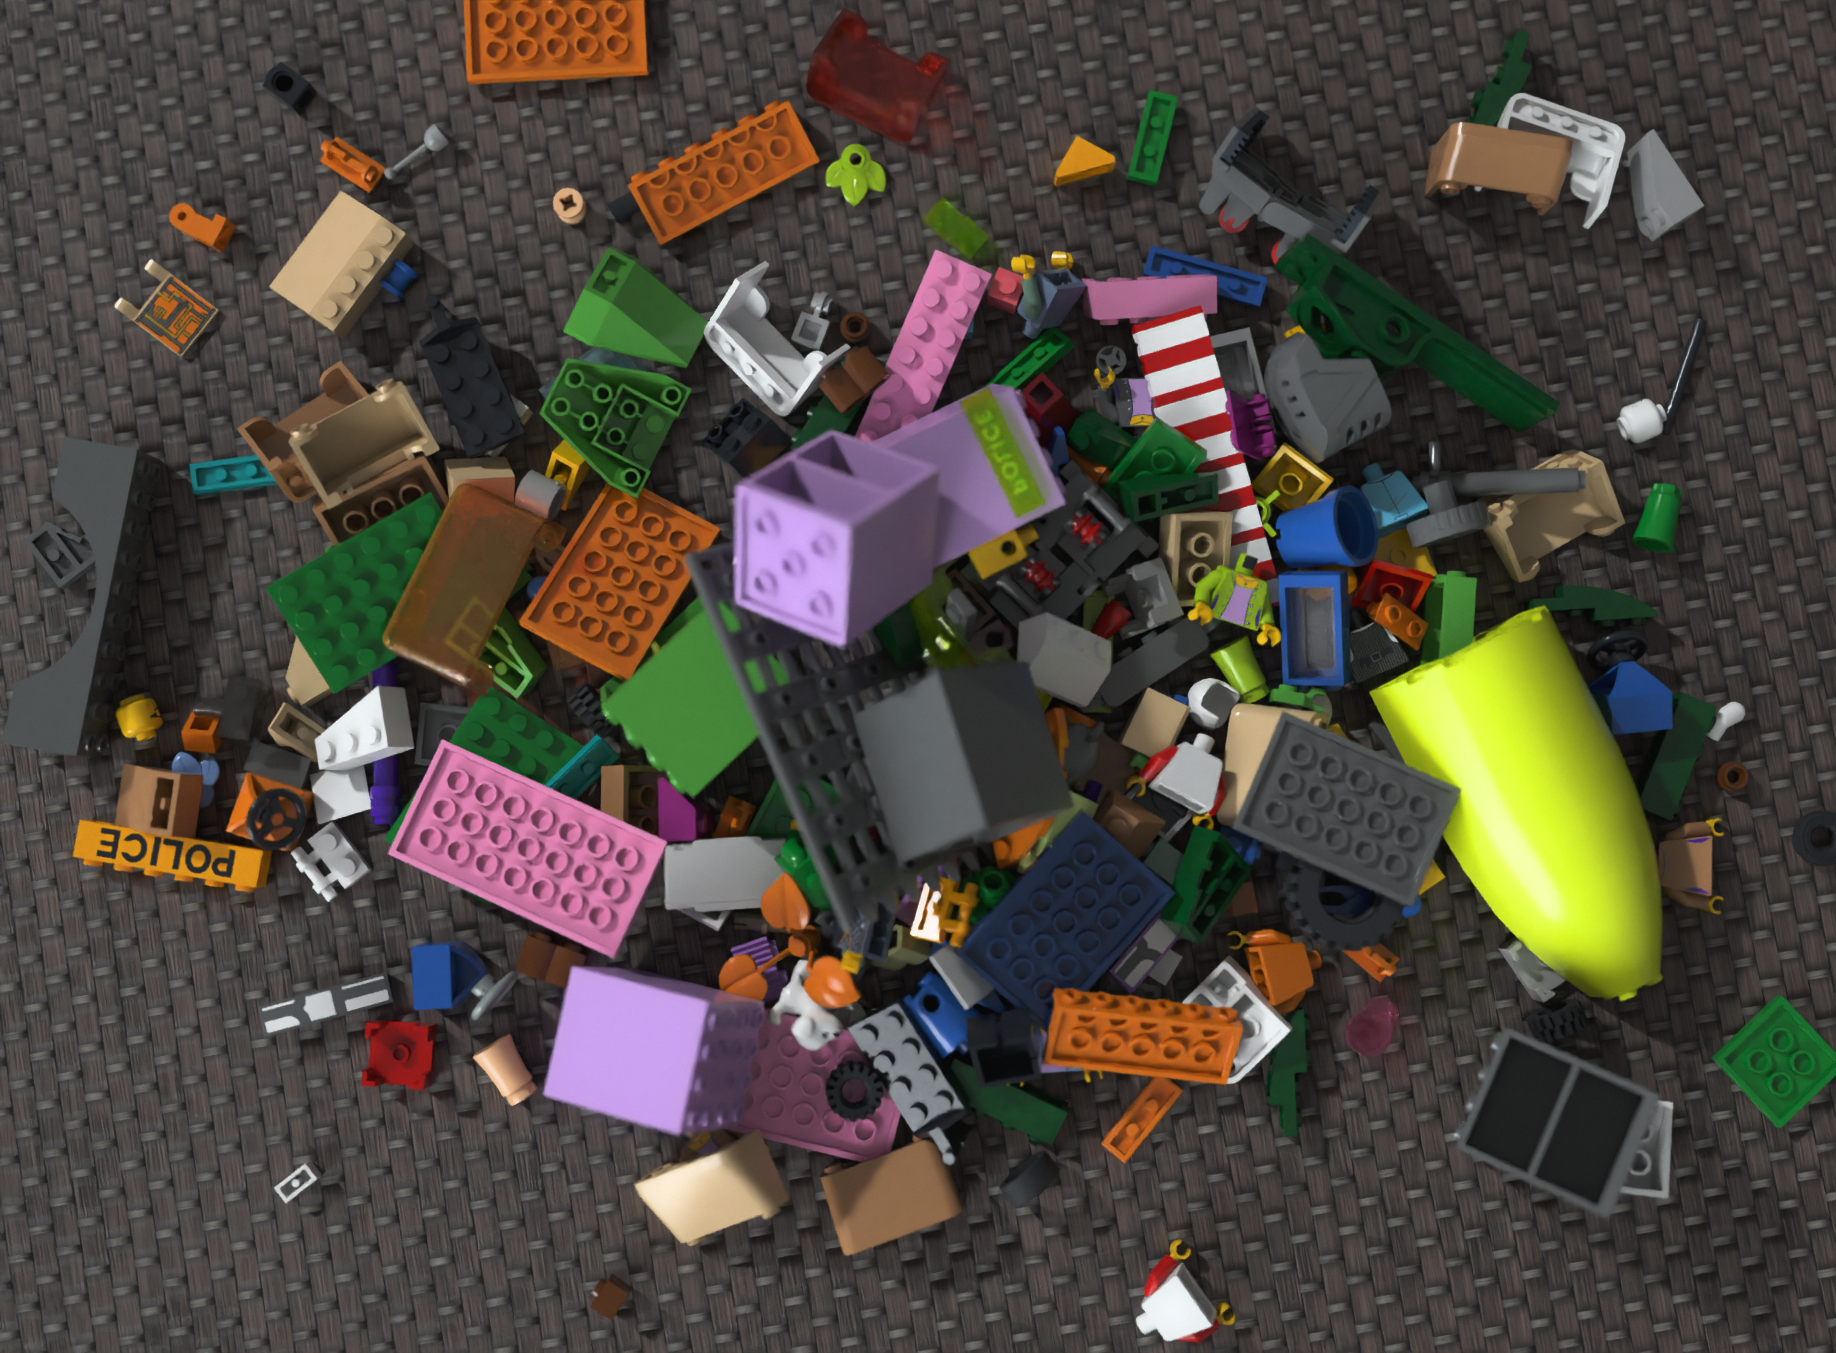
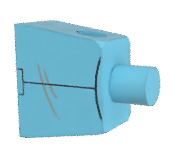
(1392, 499)

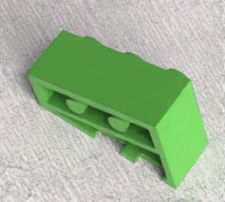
(512, 657)

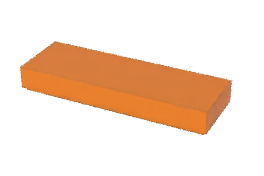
(1141, 1117)

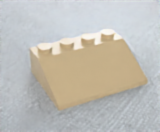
(341, 264)

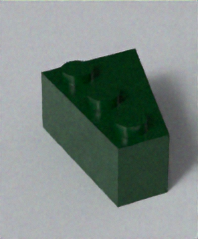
(1204, 885)

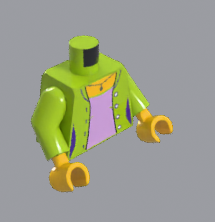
(1236, 598)

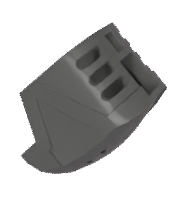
(1323, 401)

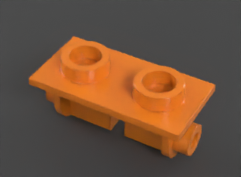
(351, 164)
(1398, 620)
(734, 819)
(1376, 961)

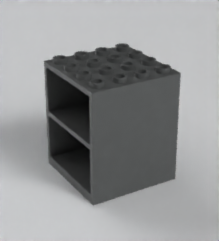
(962, 758)
(1556, 1121)

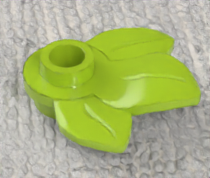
(856, 178)

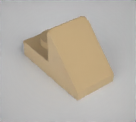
(295, 730)

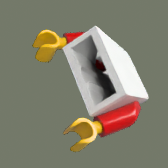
(1188, 777)
(1178, 1304)

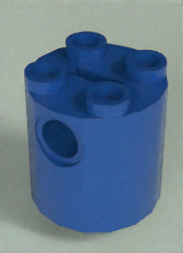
(947, 1022)

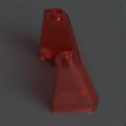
(872, 81)

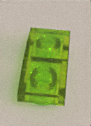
(954, 228)

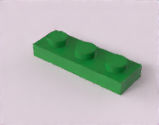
(1152, 138)
(1034, 360)

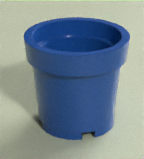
(1329, 531)

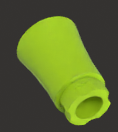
(1241, 669)

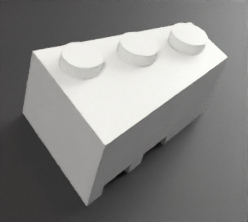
(367, 732)

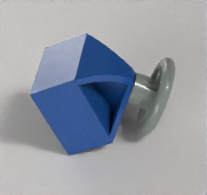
(450, 973)

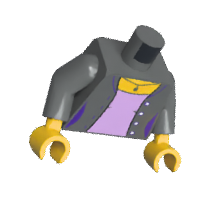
(1126, 402)

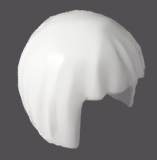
(1211, 702)

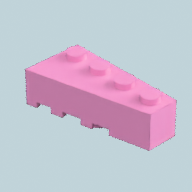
(1148, 297)

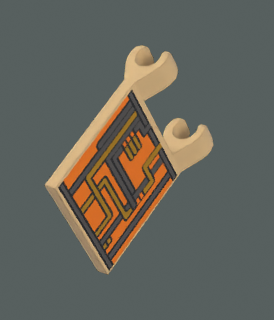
(172, 312)

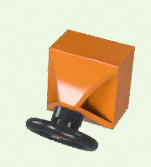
(270, 812)

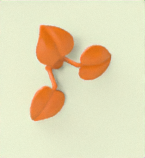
(787, 907)

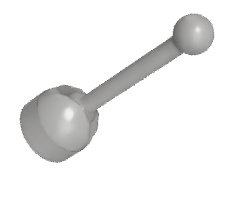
(433, 139)

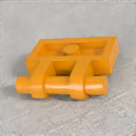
(935, 912)

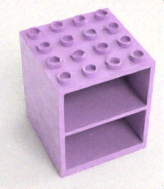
(969, 496)
(835, 536)
(654, 1049)

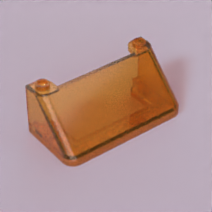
(465, 584)

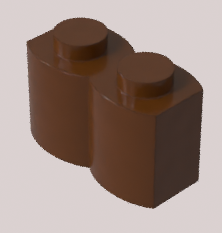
(853, 380)
(549, 960)

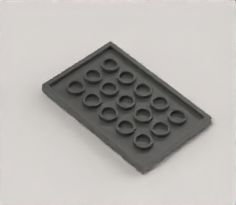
(1346, 809)

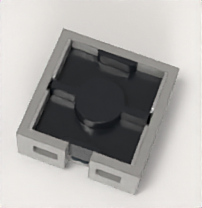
(1163, 807)

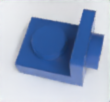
(1246, 846)

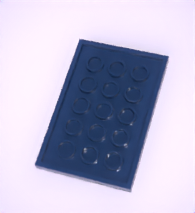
(1064, 918)

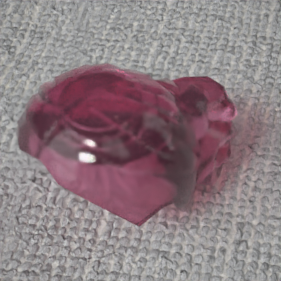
(1372, 1027)

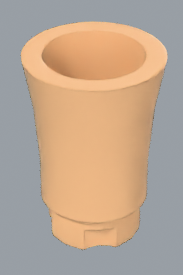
(506, 1069)

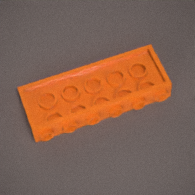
(723, 171)
(1142, 1036)

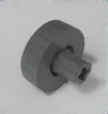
(1446, 518)

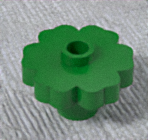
(991, 888)

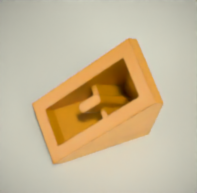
(1083, 162)

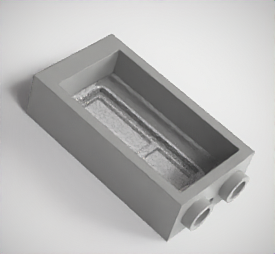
(1239, 364)

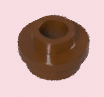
(852, 318)
(1741, 776)

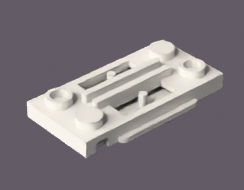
(720, 872)

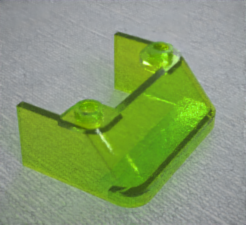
(940, 638)

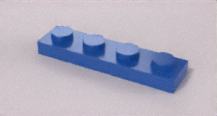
(1232, 283)

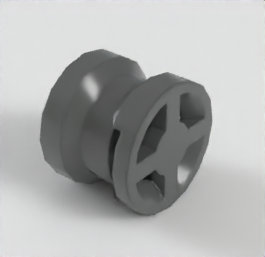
(1112, 356)

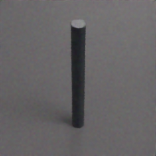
(1683, 373)

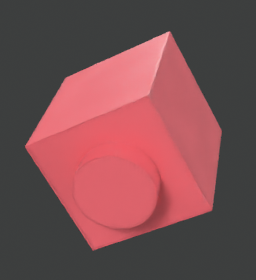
(1005, 291)

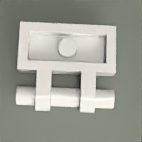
(339, 856)

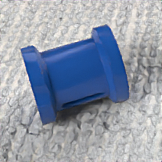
(399, 279)

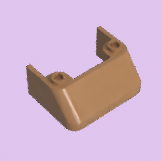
(1500, 161)

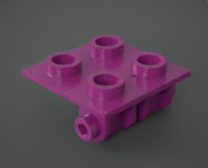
(1245, 419)

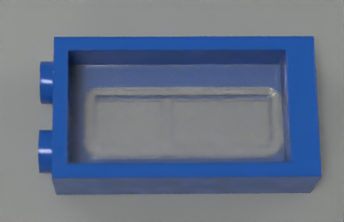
(1315, 629)

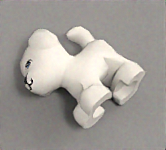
(815, 1024)

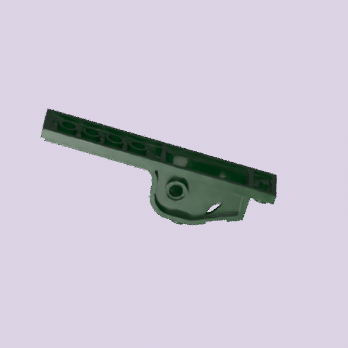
(1356, 327)

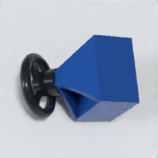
(1627, 693)

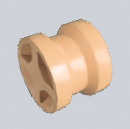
(571, 212)

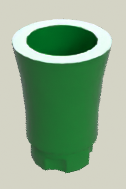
(1659, 519)

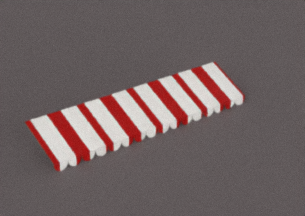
(1192, 400)

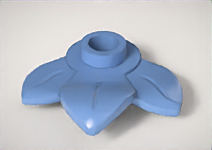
(208, 767)

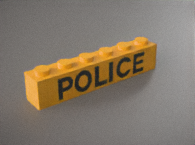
(181, 856)

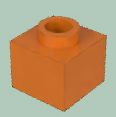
(201, 734)

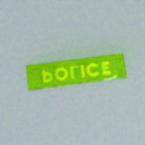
(1002, 452)

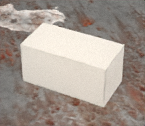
(298, 1181)

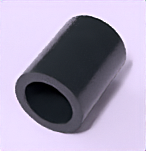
(624, 207)

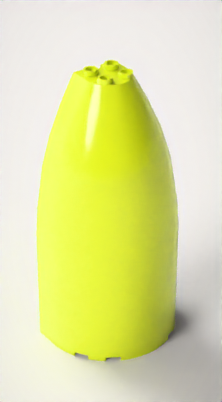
(1543, 801)

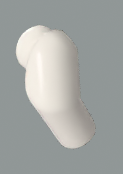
(1726, 717)

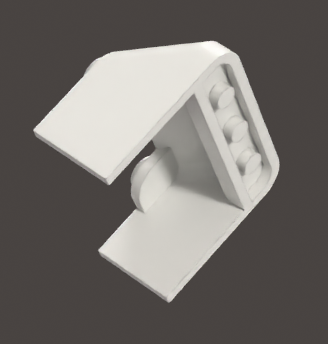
(1595, 148)
(760, 352)

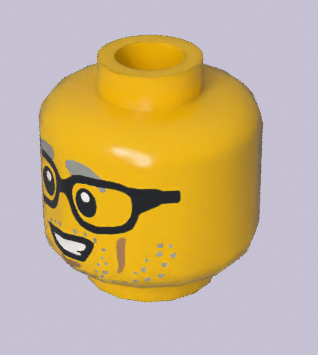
(138, 717)

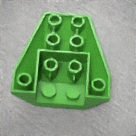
(635, 313)
(614, 418)

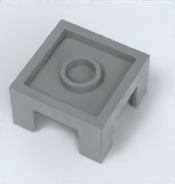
(1148, 594)
(1531, 970)

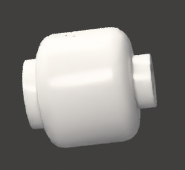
(1641, 421)

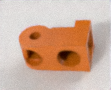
(212, 233)

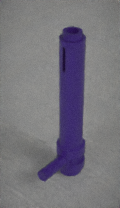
(386, 787)

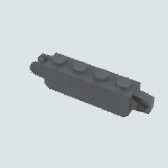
(1151, 661)

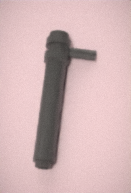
(1499, 482)

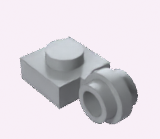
(812, 329)

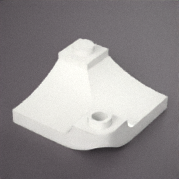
(1262, 1025)

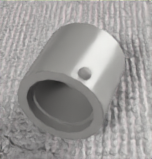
(541, 494)

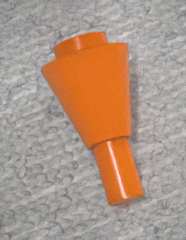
(1096, 471)

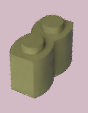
(903, 950)

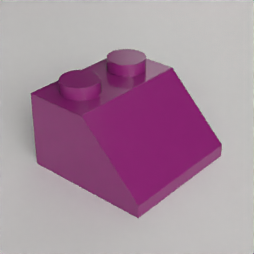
(682, 815)

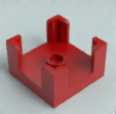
(400, 1053)

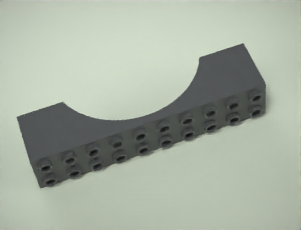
(71, 701)

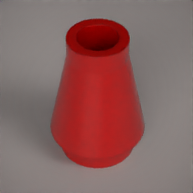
(1110, 620)

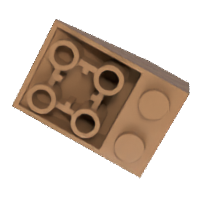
(159, 801)

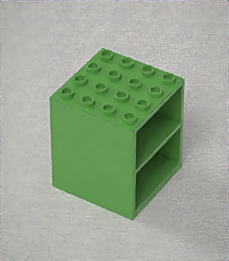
(687, 701)

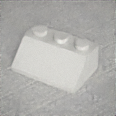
(1064, 658)

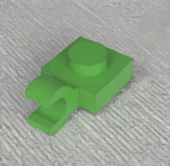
(1288, 696)

